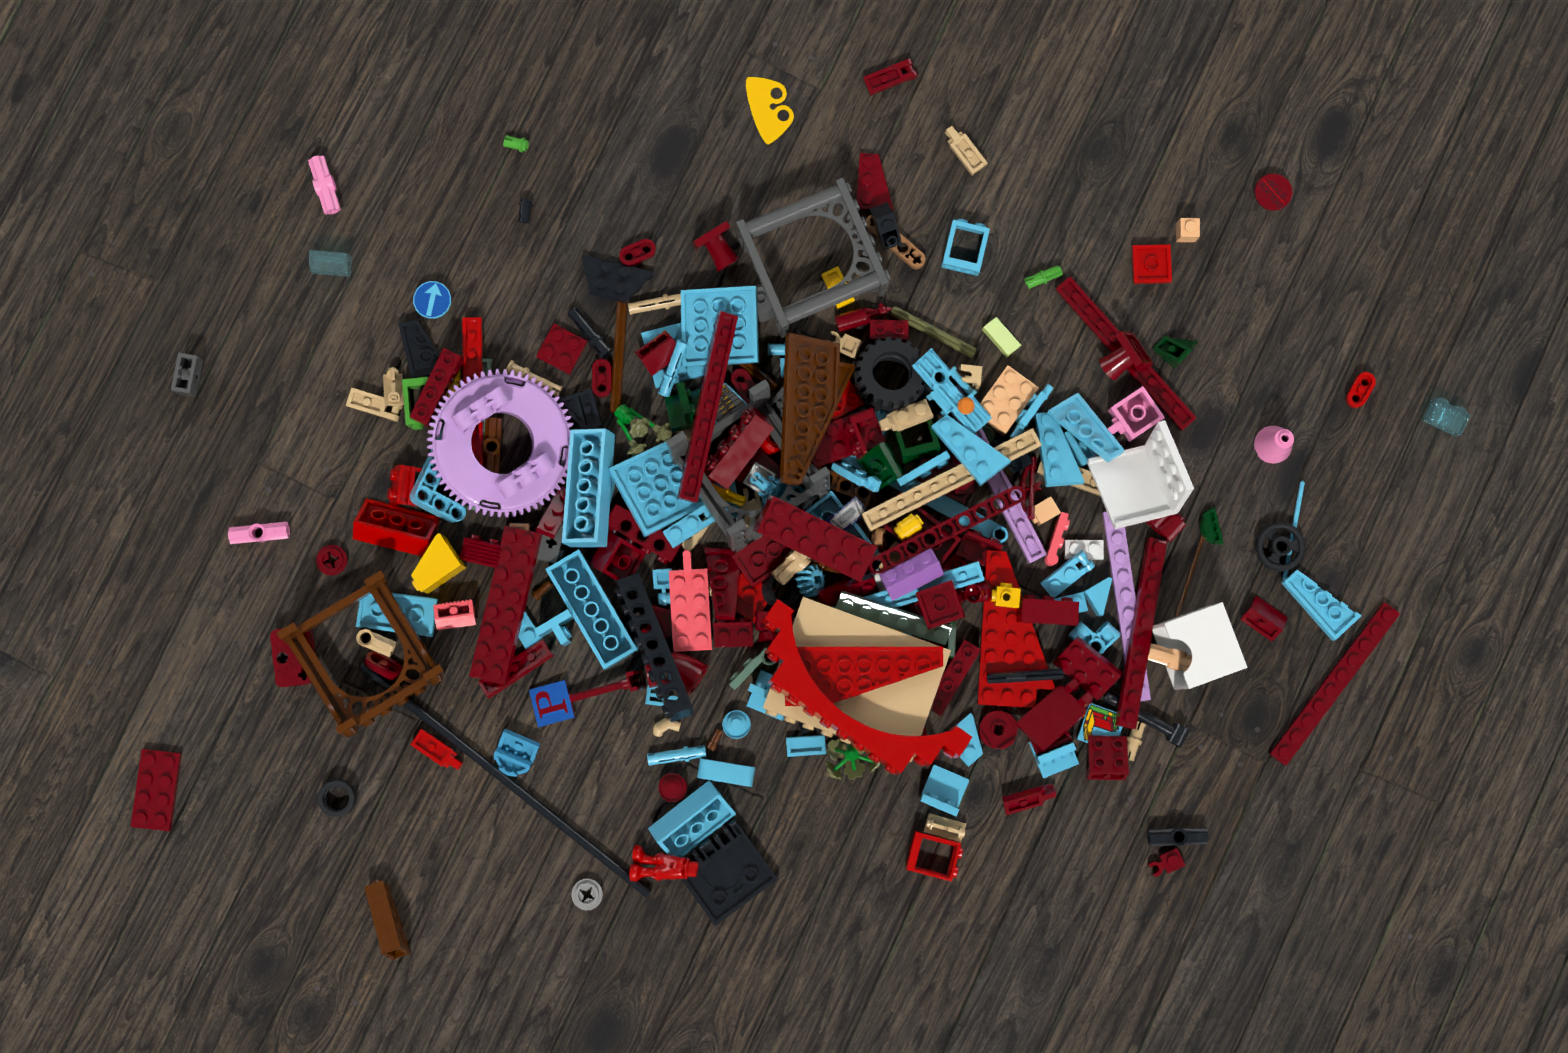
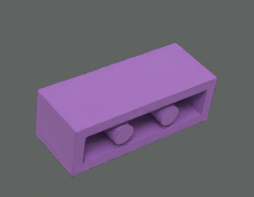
(911, 574)

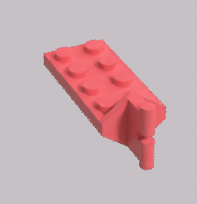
(690, 607)

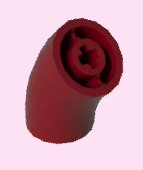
(690, 671)

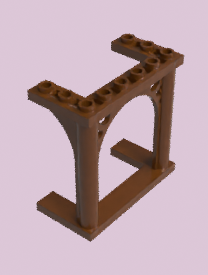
(345, 719)

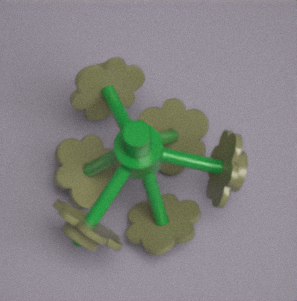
(854, 768)

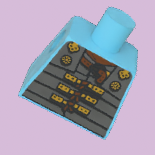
(729, 403)

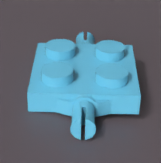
(1033, 405)

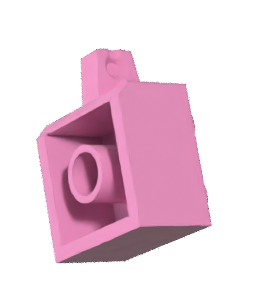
(1134, 414)

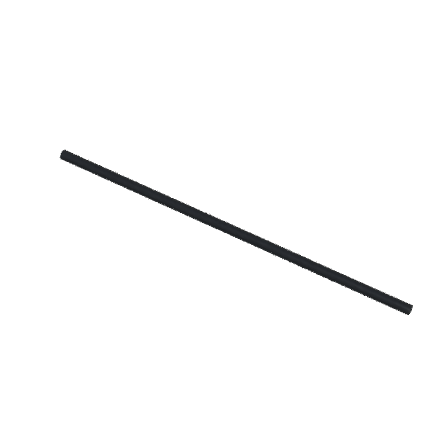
(511, 784)

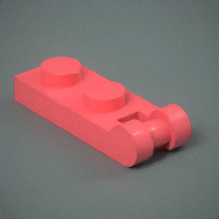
(1056, 539)

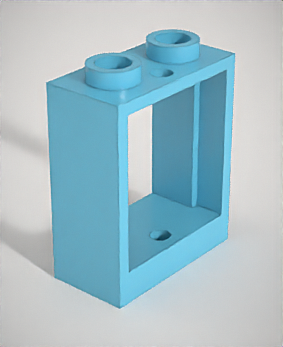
(961, 265)

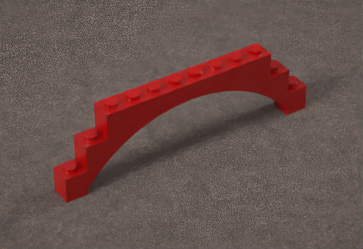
(795, 682)

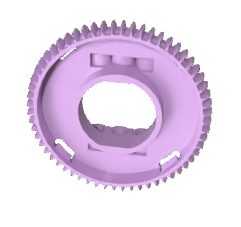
(474, 404)

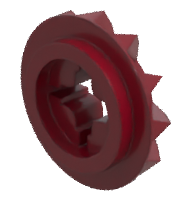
(324, 555)

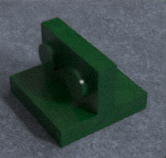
(682, 408)
(882, 464)

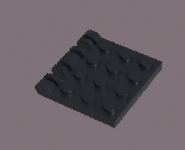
(729, 874)

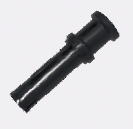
(595, 340)

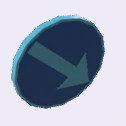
(432, 299)

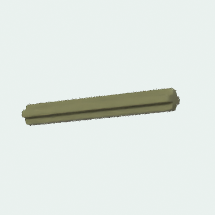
(933, 332)

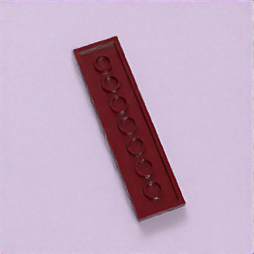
(505, 605)

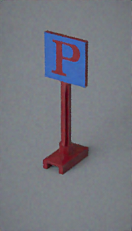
(554, 702)

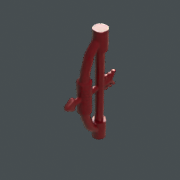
(1030, 510)

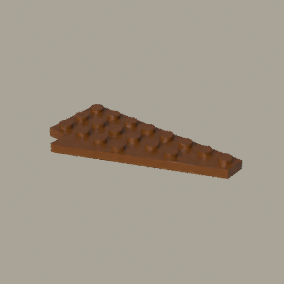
(810, 396)

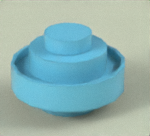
(736, 724)

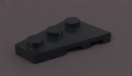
(418, 349)

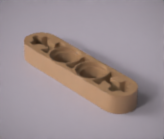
(916, 252)

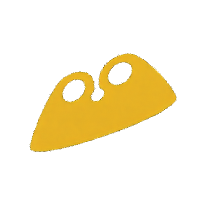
(765, 118)

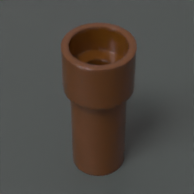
(541, 590)
(712, 744)

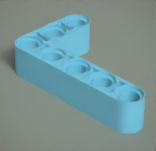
(431, 495)

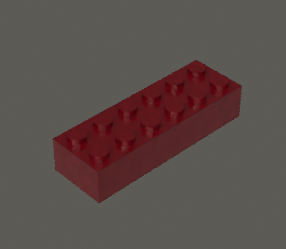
(814, 538)

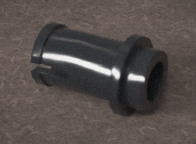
(524, 211)

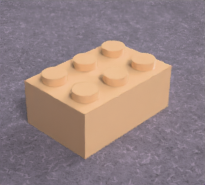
(1007, 399)

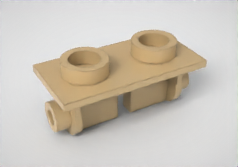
(393, 387)
(945, 827)

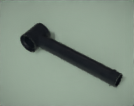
(1175, 734)

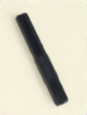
(1023, 676)

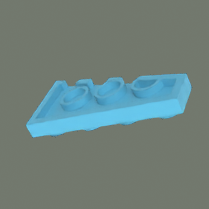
(974, 454)
(1056, 456)

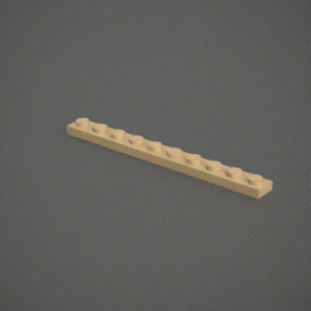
(943, 484)

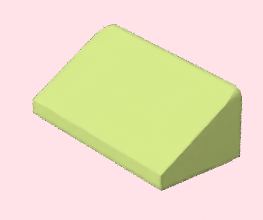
(1001, 337)

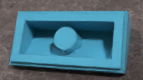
(1079, 449)

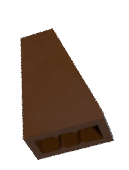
(386, 920)

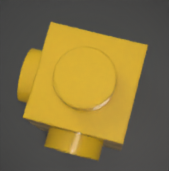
(1006, 596)

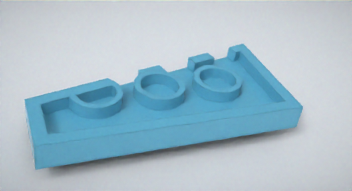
(1084, 424)
(1325, 610)

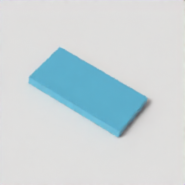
(416, 608)

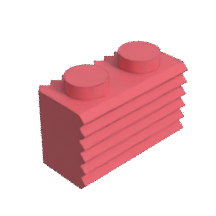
(454, 614)

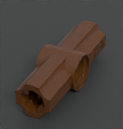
(493, 434)

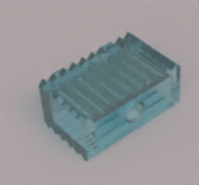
(1446, 417)

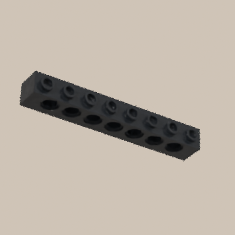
(633, 586)

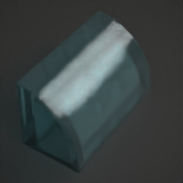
(330, 263)

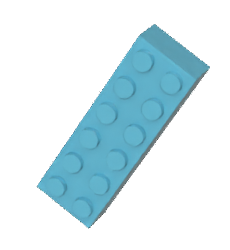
(588, 488)
(592, 609)

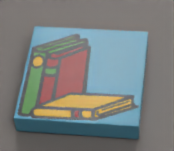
(1098, 722)

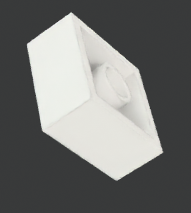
(763, 471)

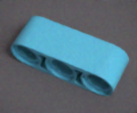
(726, 772)

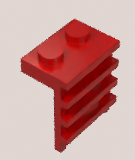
(402, 485)

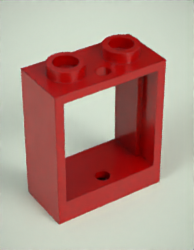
(914, 851)

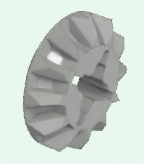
(589, 903)

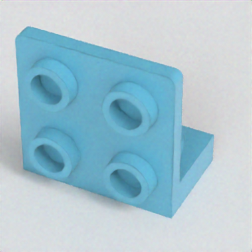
(944, 790)

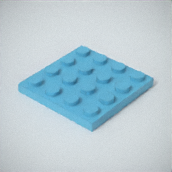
(699, 317)
(651, 489)

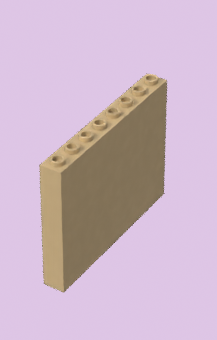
(892, 708)

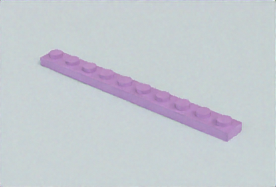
(1014, 516)
(1122, 586)

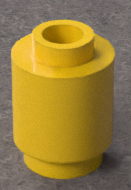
(908, 527)

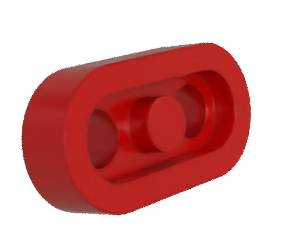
(1360, 391)

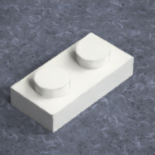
(1093, 548)

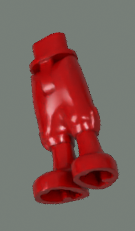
(666, 866)

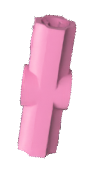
(324, 185)
(271, 531)

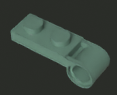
(750, 665)

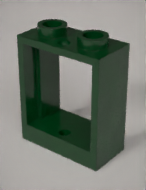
(921, 451)

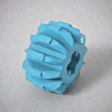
(810, 580)

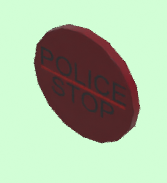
(1273, 192)

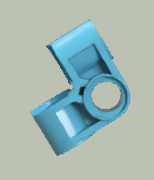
(1104, 636)

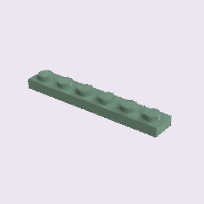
(891, 617)

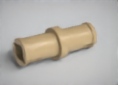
(1134, 740)

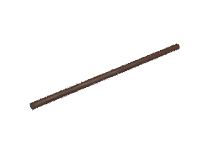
(1189, 576)

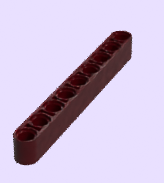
(953, 523)

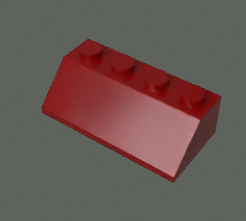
(395, 527)

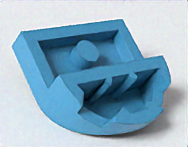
(515, 753)

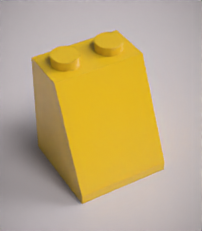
(436, 565)

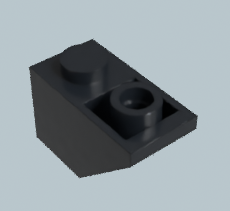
(885, 225)

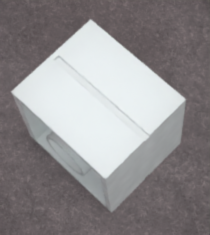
(1208, 639)

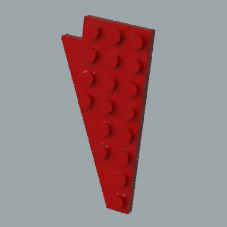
(1007, 644)

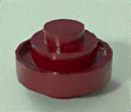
(672, 787)

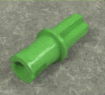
(1043, 277)

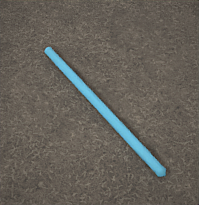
(1295, 521)

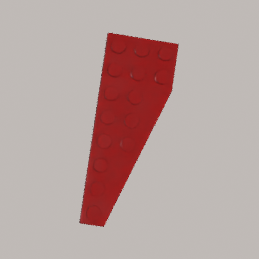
(857, 670)

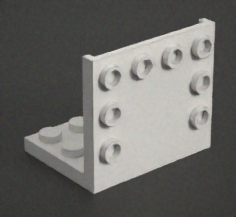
(1143, 480)

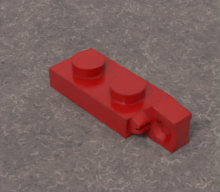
(436, 750)

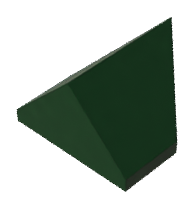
(1174, 350)

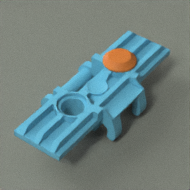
(947, 396)

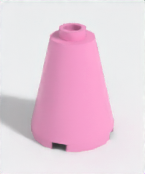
(1273, 444)

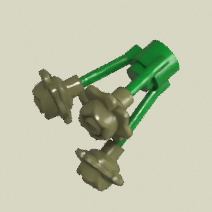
(639, 429)

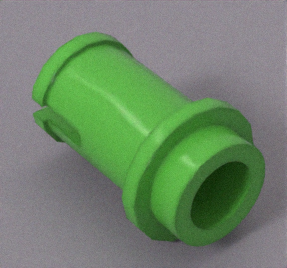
(516, 143)

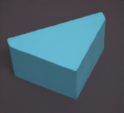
(1098, 595)

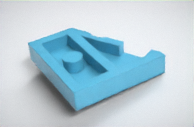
(973, 749)

